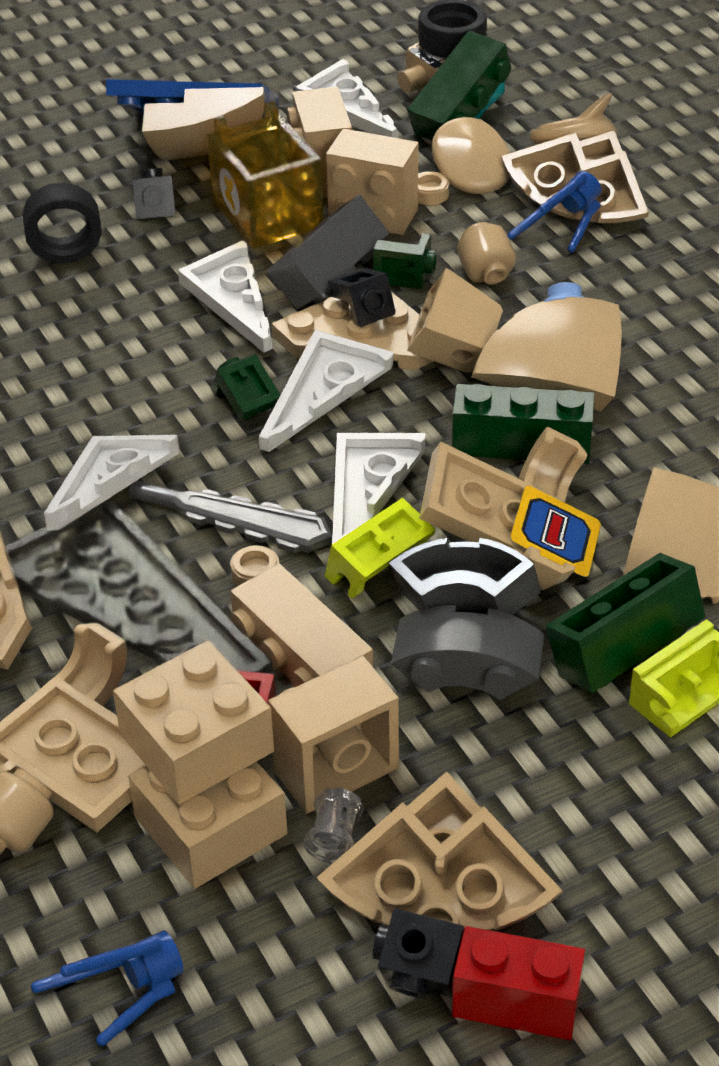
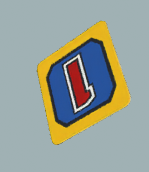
(556, 530)

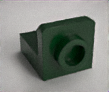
(406, 263)
(245, 386)

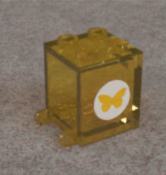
(265, 178)

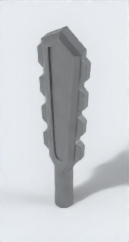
(261, 522)

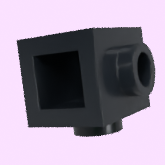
(418, 953)

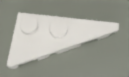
(358, 100)
(230, 290)
(322, 379)
(106, 469)
(369, 473)

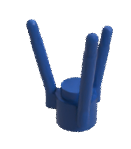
(575, 196)
(146, 963)

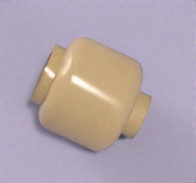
(485, 252)
(23, 810)

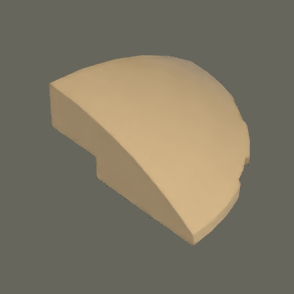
(182, 128)
(549, 166)
(557, 347)
(681, 522)
(443, 863)

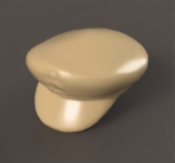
(587, 125)
(470, 155)

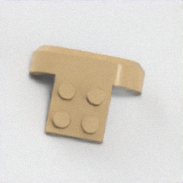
(483, 501)
(70, 737)

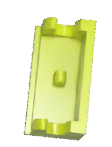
(375, 544)
(679, 680)

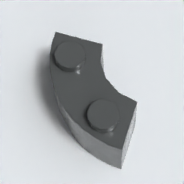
(466, 576)
(468, 649)

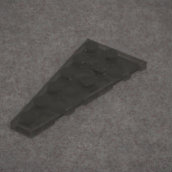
(118, 577)

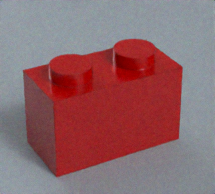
(517, 982)

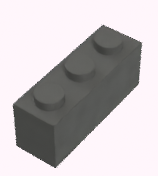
(328, 253)

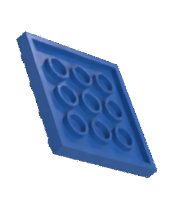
(137, 93)

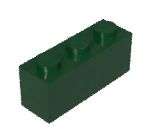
(460, 84)
(511, 419)
(626, 622)

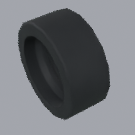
(446, 23)
(55, 197)

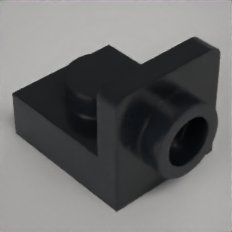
(366, 293)

